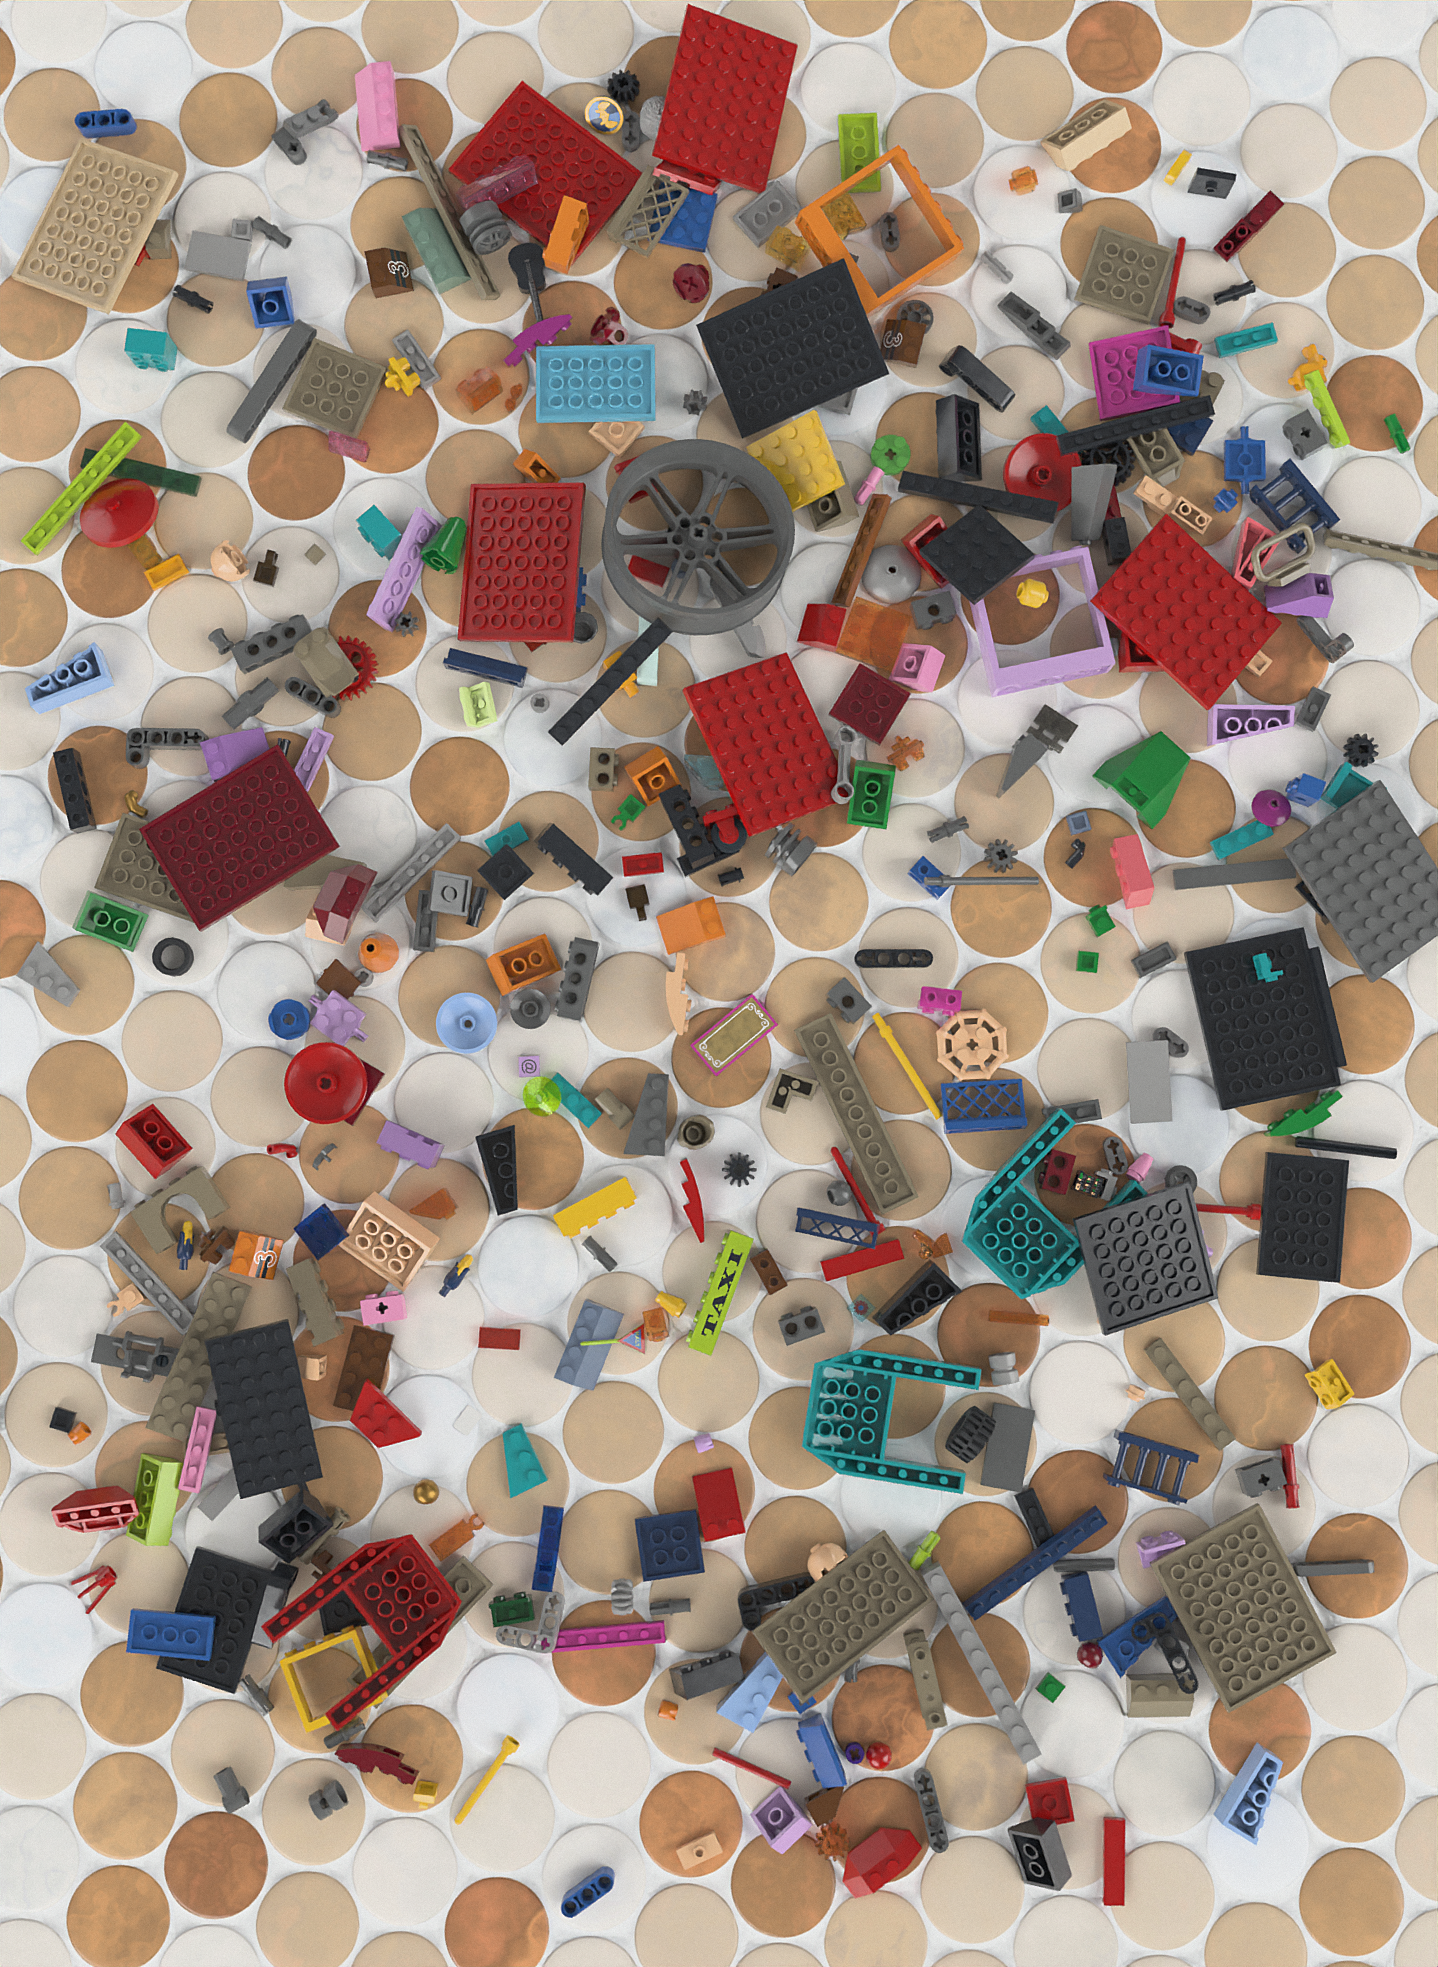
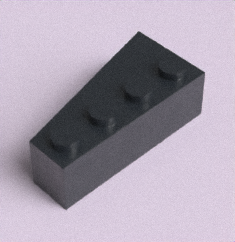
(573, 859)
(499, 1162)
(916, 1298)

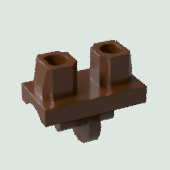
(210, 1253)
(321, 1563)

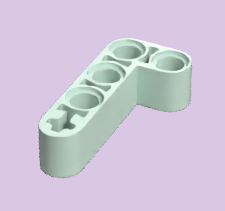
(648, 671)

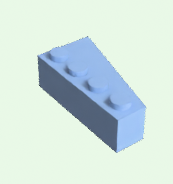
(71, 681)
(751, 1696)
(1250, 1793)

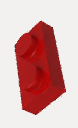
(642, 864)

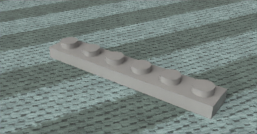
(410, 873)
(148, 1282)

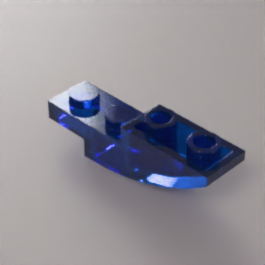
(547, 1548)

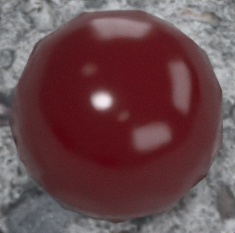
(1090, 1655)

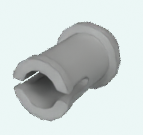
(115, 1196)

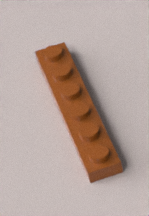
(861, 550)

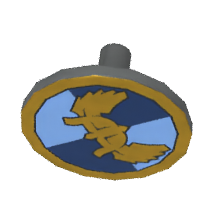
(604, 115)

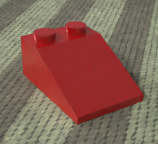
(921, 536)
(718, 1504)

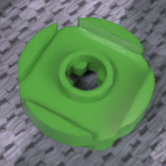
(890, 443)

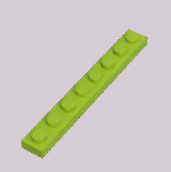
(81, 488)

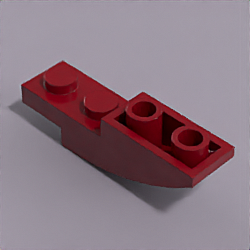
(1248, 226)
(369, 1755)

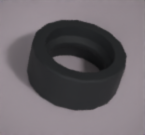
(157, 953)

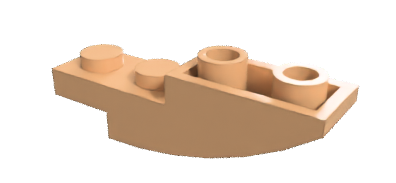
(1178, 508)
(678, 1003)

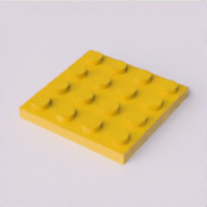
(800, 460)

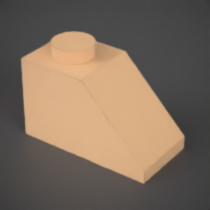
(312, 1366)

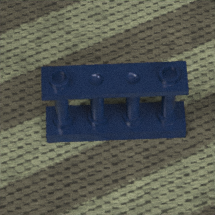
(1303, 488)
(1165, 1453)

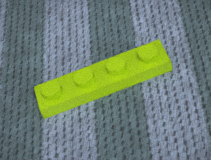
(1329, 415)

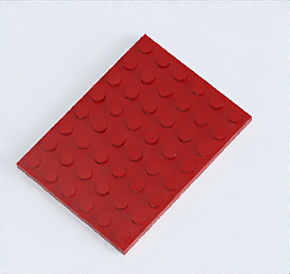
(725, 99)
(565, 162)
(522, 562)
(1186, 612)
(766, 743)

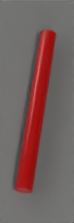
(751, 1768)

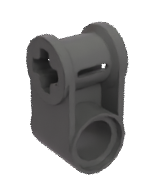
(291, 147)

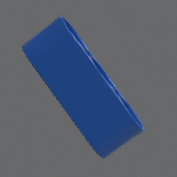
(98, 118)
(591, 1882)

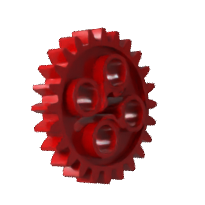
(367, 662)

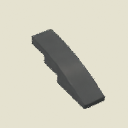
(1034, 326)

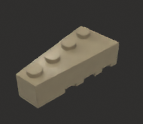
(315, 1301)

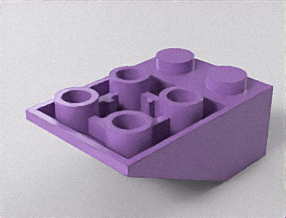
(1305, 596)

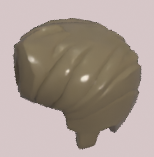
(696, 1132)

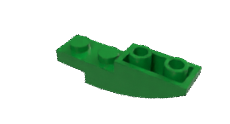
(1298, 1121)

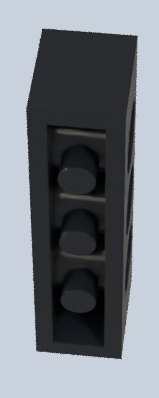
(74, 790)
(671, 800)

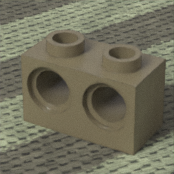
(597, 769)

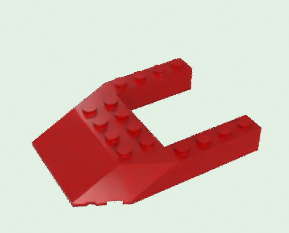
(400, 1600)

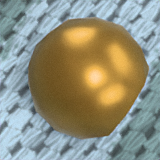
(426, 1492)

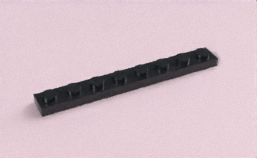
(1135, 425)
(973, 495)
(610, 681)

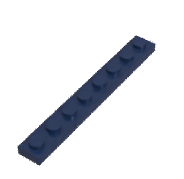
(1035, 1563)

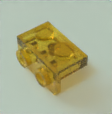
(844, 216)

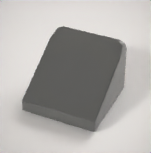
(1070, 201)

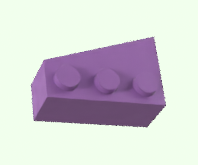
(410, 1145)

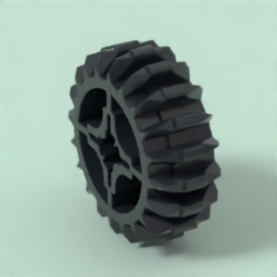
(1123, 471)

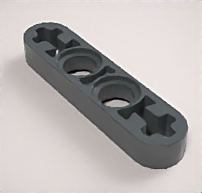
(1337, 1567)
(931, 1810)

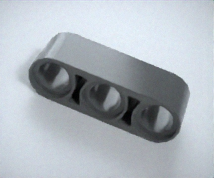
(303, 696)

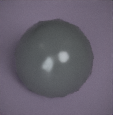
(839, 1193)

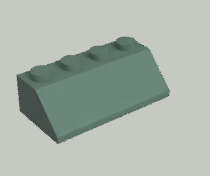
(436, 248)

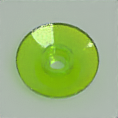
(549, 1094)

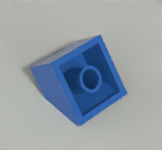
(270, 302)

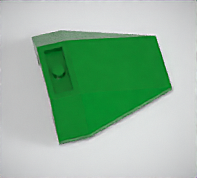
(1146, 776)

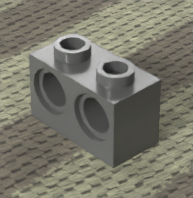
(803, 1331)

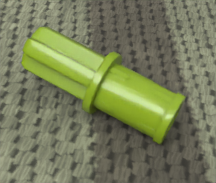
(924, 1550)

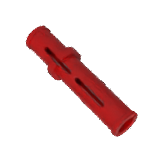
(1289, 1471)

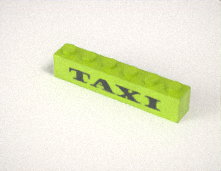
(721, 1291)

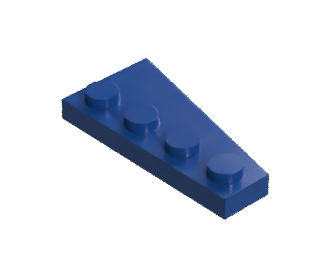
(1119, 1643)

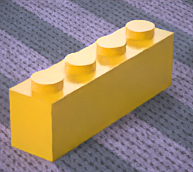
(594, 1207)

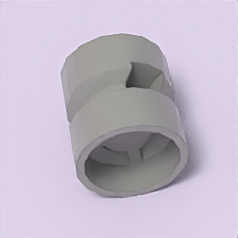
(1003, 1368)

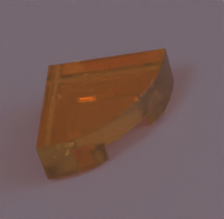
(941, 1246)

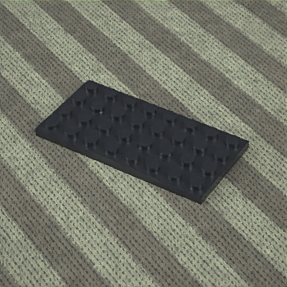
(263, 1408)

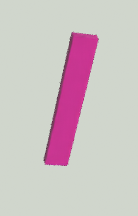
(609, 1636)

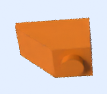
(535, 468)

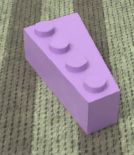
(1242, 721)

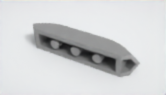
(749, 636)

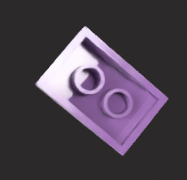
(232, 751)

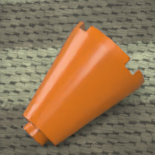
(378, 952)

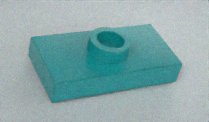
(513, 836)

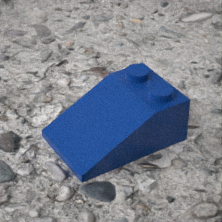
(1167, 371)

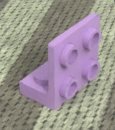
(1152, 1548)

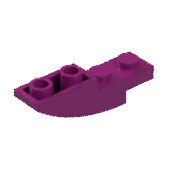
(543, 331)

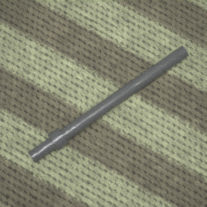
(946, 880)

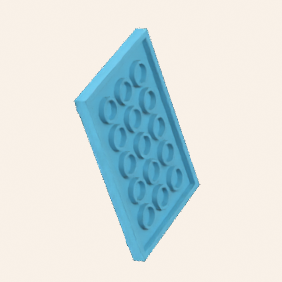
(595, 383)

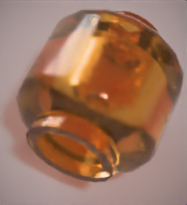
(1023, 180)

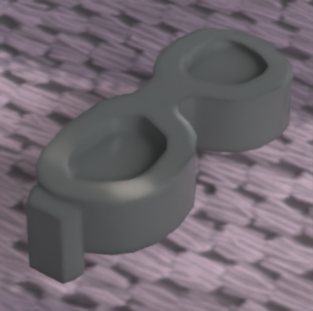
(323, 1155)

